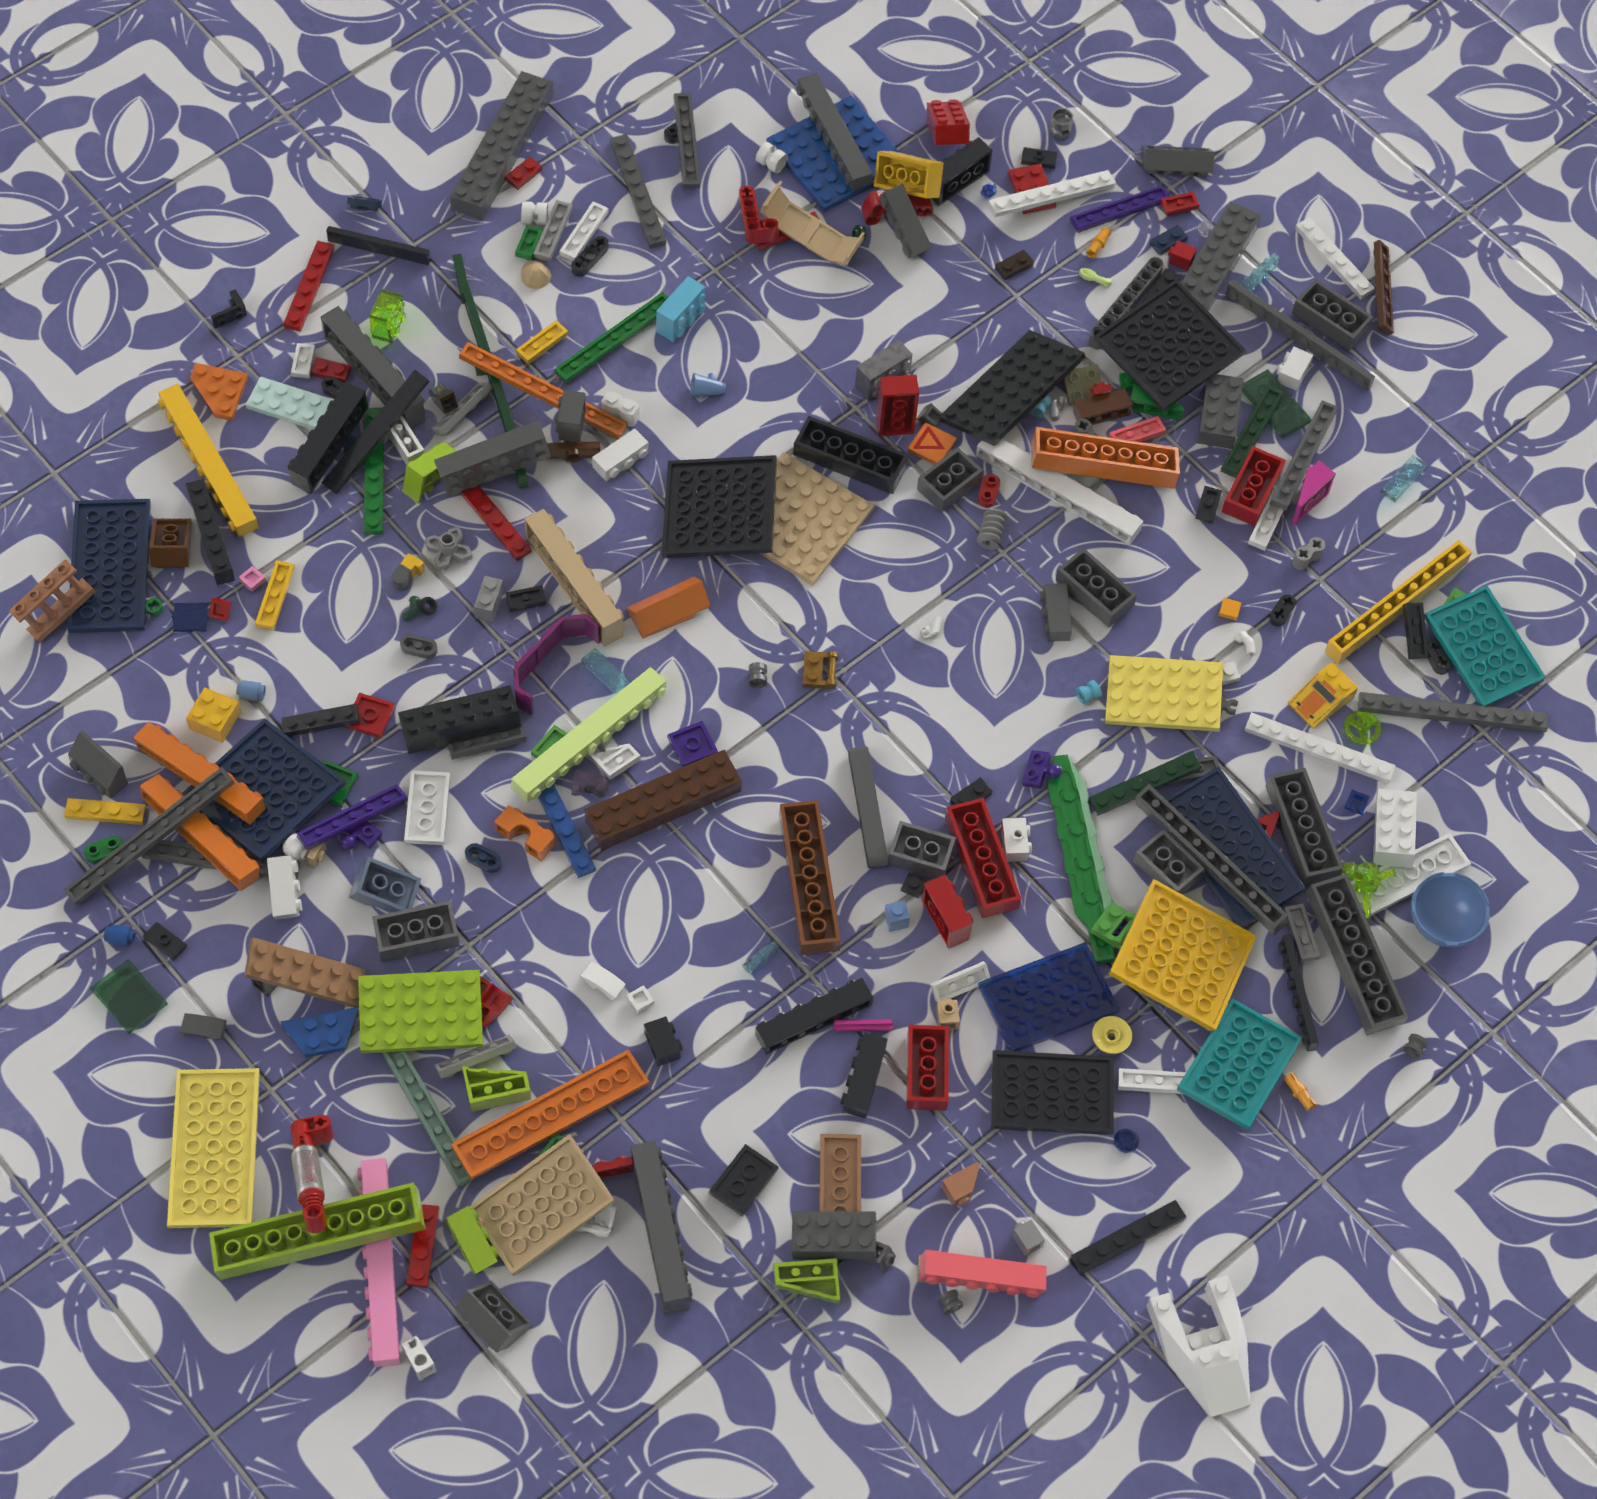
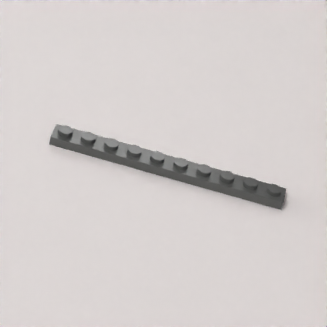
(1300, 335)
(1452, 712)
(149, 836)

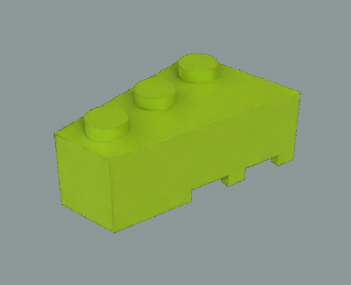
(423, 473)
(471, 1239)

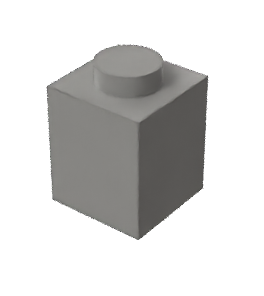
(1028, 1237)

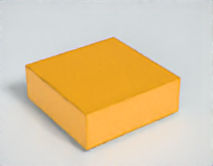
(1230, 609)

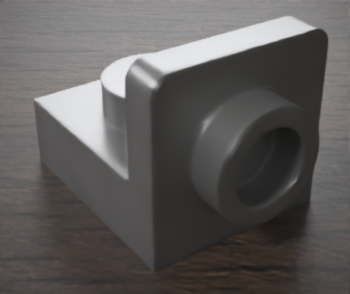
(884, 1257)

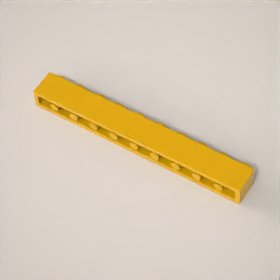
(208, 460)
(1392, 605)

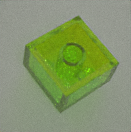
(387, 316)

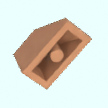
(961, 1185)

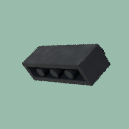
(864, 1076)

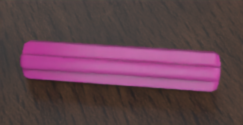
(863, 1025)

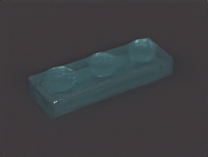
(1260, 273)
(1403, 478)
(605, 671)

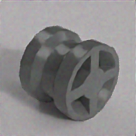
(1415, 1045)
(950, 1301)

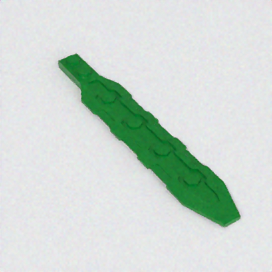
(1081, 852)

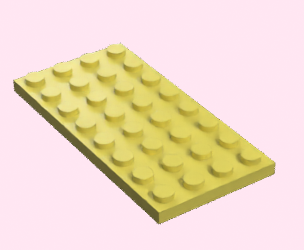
(213, 1148)

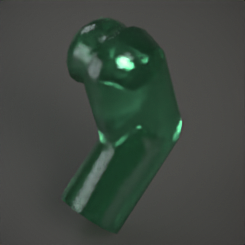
(413, 608)

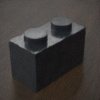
(662, 1041)

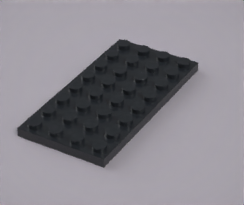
(1012, 387)

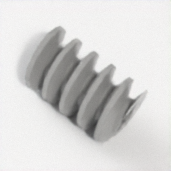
(991, 529)

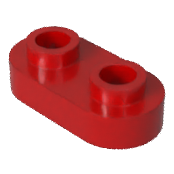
(989, 489)

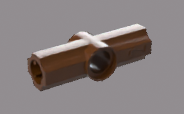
(573, 451)

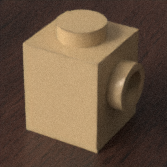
(948, 1013)

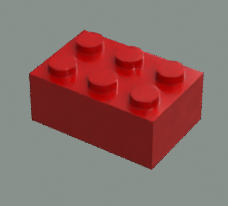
(947, 911)

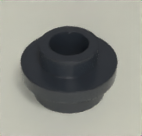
(431, 602)

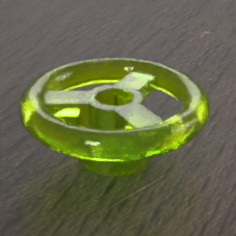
(1366, 719)

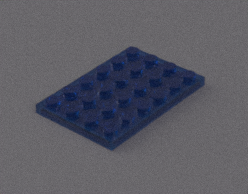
(1048, 997)

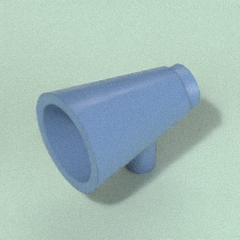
(706, 385)

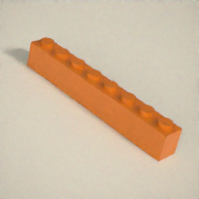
(195, 769)
(203, 835)

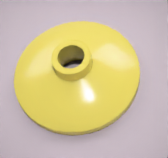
(1113, 1027)

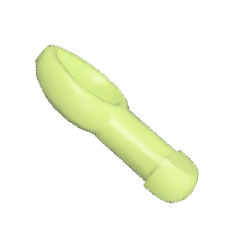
(1091, 275)

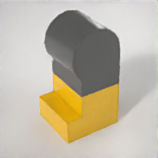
(406, 571)

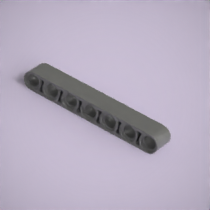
(1130, 296)
(868, 807)

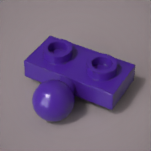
(1037, 769)
(364, 833)

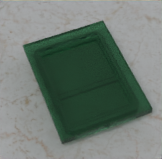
(128, 996)

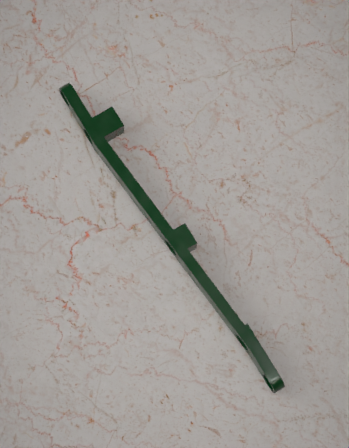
(499, 396)

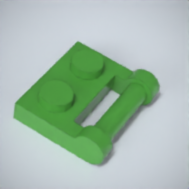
(1110, 922)

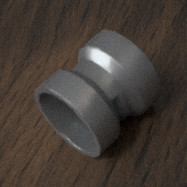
(757, 675)

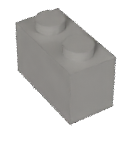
(488, 599)

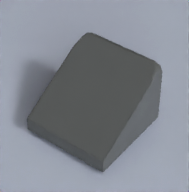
(930, 415)

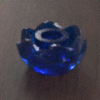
(1126, 1146)

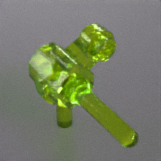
(1366, 880)

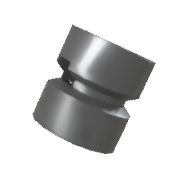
(1061, 124)

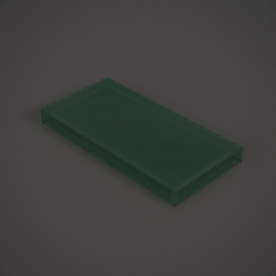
(1288, 414)

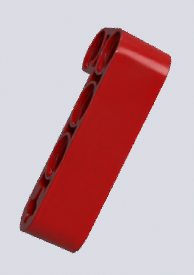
(873, 210)
(755, 229)

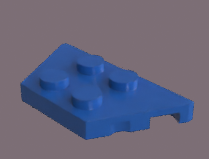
(322, 1032)

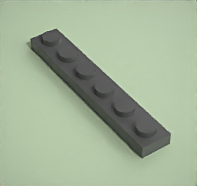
(686, 140)

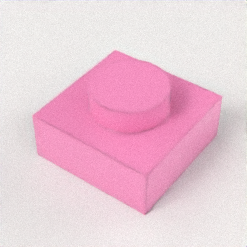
(252, 578)

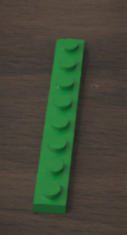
(610, 340)
(374, 483)

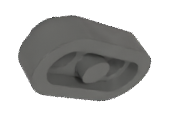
(419, 644)

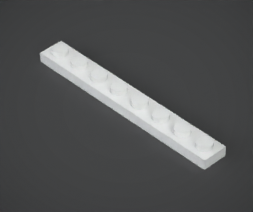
(1051, 193)
(1320, 748)

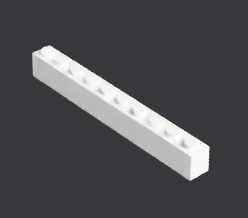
(1062, 490)

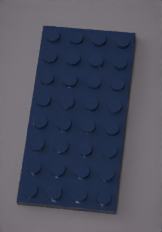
(112, 557)
(1229, 825)

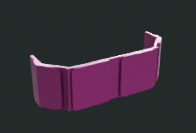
(564, 627)

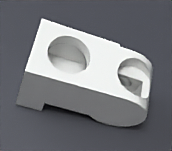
(418, 1358)

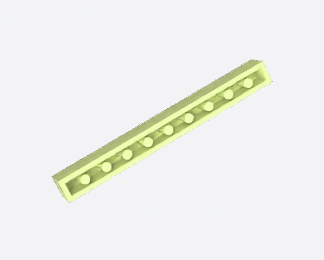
(588, 735)

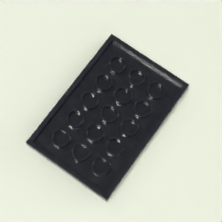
(1052, 1092)

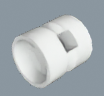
(771, 157)
(528, 213)

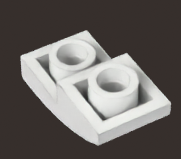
(602, 979)

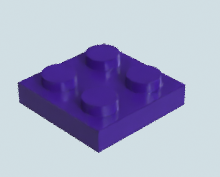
(692, 743)

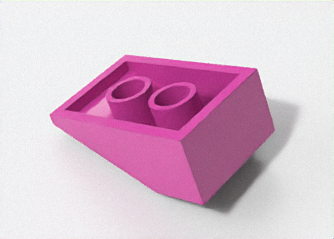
(1314, 489)

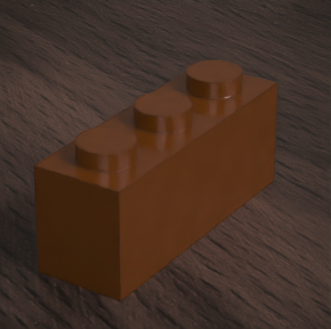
(1103, 406)

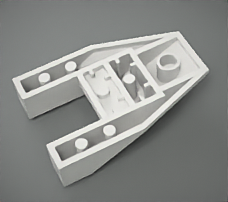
(1211, 1360)

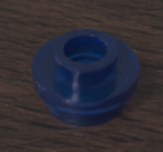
(988, 190)

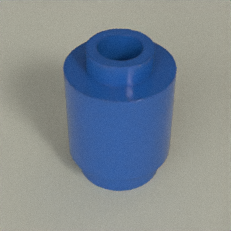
(119, 935)

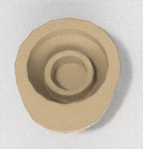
(535, 274)

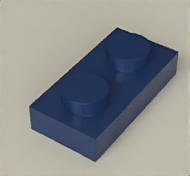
(1164, 241)

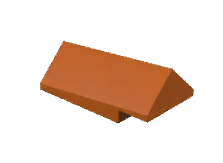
(669, 607)

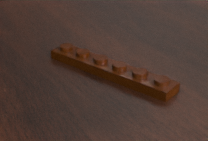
(1383, 287)

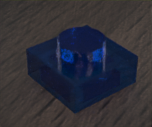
(1357, 802)

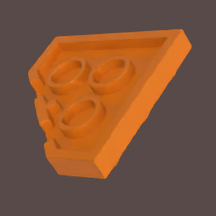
(219, 388)

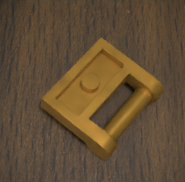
(813, 669)

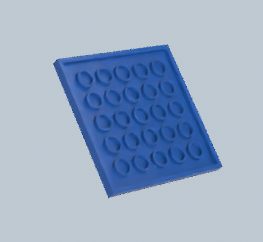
(812, 161)

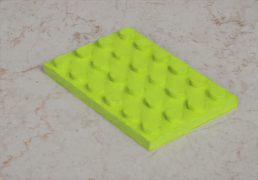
(420, 1011)

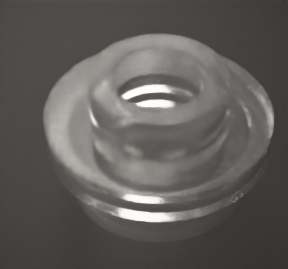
(1205, 228)

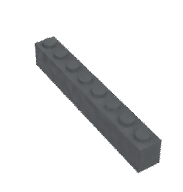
(834, 131)

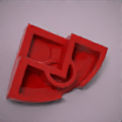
(492, 1001)

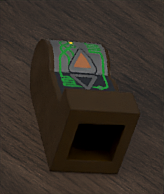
(443, 396)

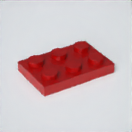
(1029, 178)

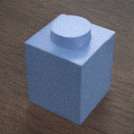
(896, 916)

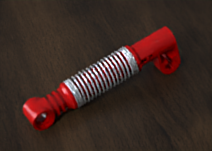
(307, 1168)

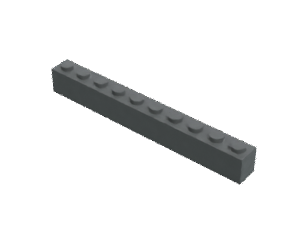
(1212, 859)

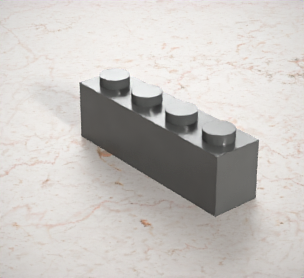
(905, 221)

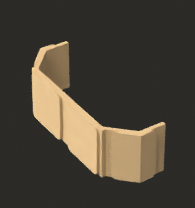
(809, 230)

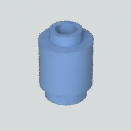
(251, 690)

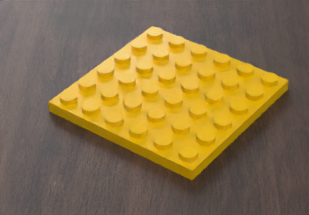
(1183, 955)

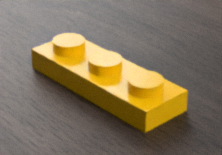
(542, 342)

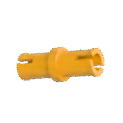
(1098, 242)
(1300, 1091)

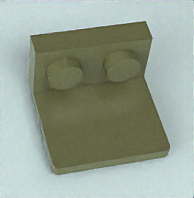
(1080, 381)

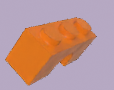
(513, 822)

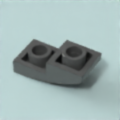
(203, 1026)

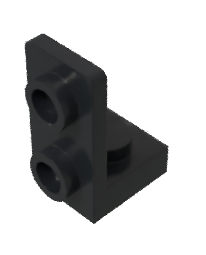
(235, 312)

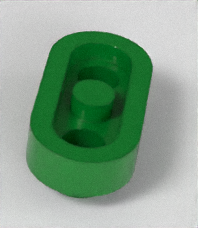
(103, 849)

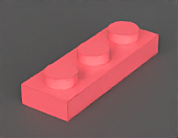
(1140, 431)

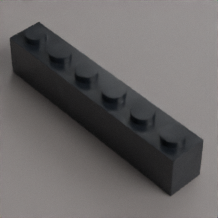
(210, 532)
(813, 1015)

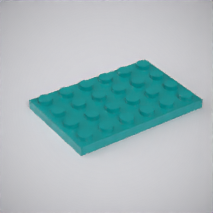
(1484, 646)
(1239, 1064)

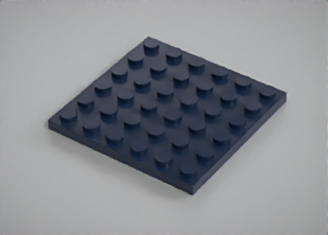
(285, 776)

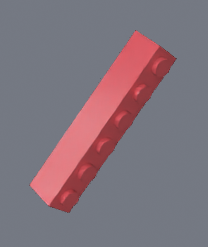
(982, 1273)

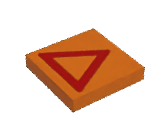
(931, 444)

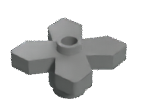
(448, 547)

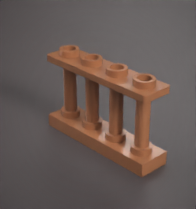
(61, 609)

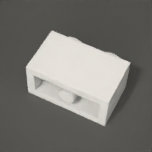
(1294, 368)

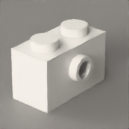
(1015, 839)

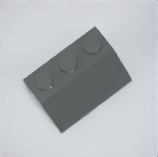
(97, 765)
(493, 1316)

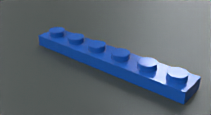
(566, 832)

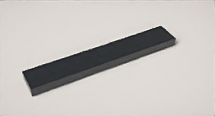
(378, 245)

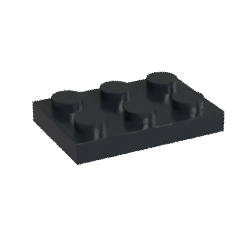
(743, 1180)

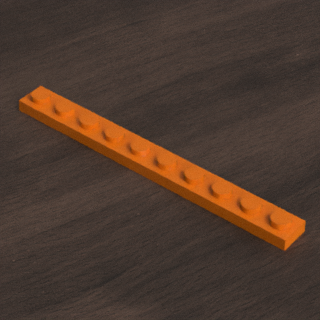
(537, 387)

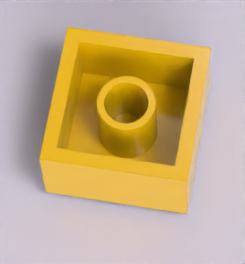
(213, 715)

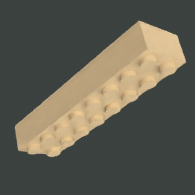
(573, 575)

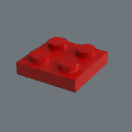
(373, 715)

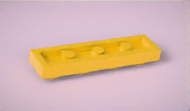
(274, 595)
(105, 811)

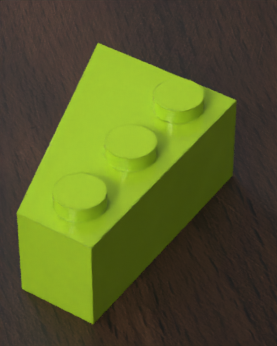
(495, 1088)
(809, 1278)

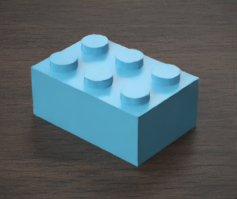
(680, 309)

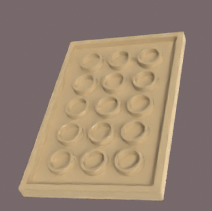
(542, 1204)

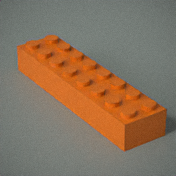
(1105, 457)

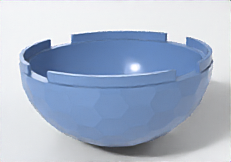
(1450, 909)

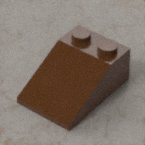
(170, 543)

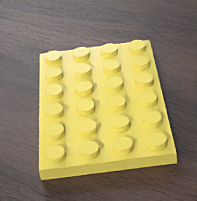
(1164, 693)

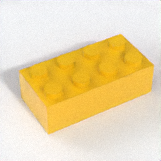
(918, 175)

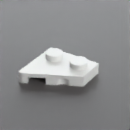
(615, 759)

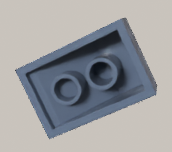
(384, 886)

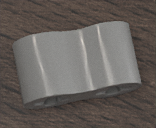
(1306, 554)

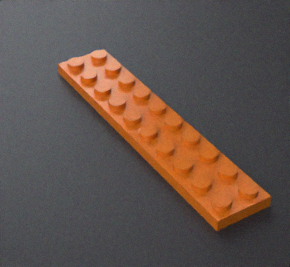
(549, 1114)

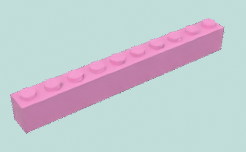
(380, 1277)

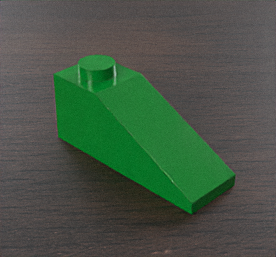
(1145, 405)

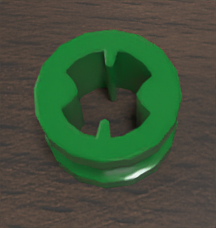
(150, 603)

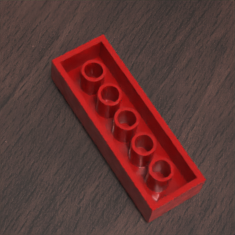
(982, 858)

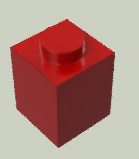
(1182, 255)

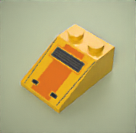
(1323, 695)

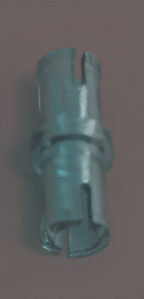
(760, 956)

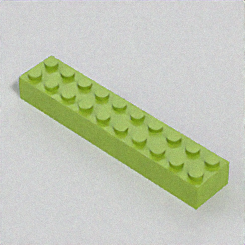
(286, 1240)

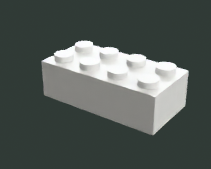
(1395, 828)

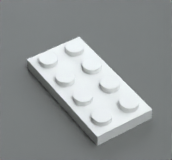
(427, 808)

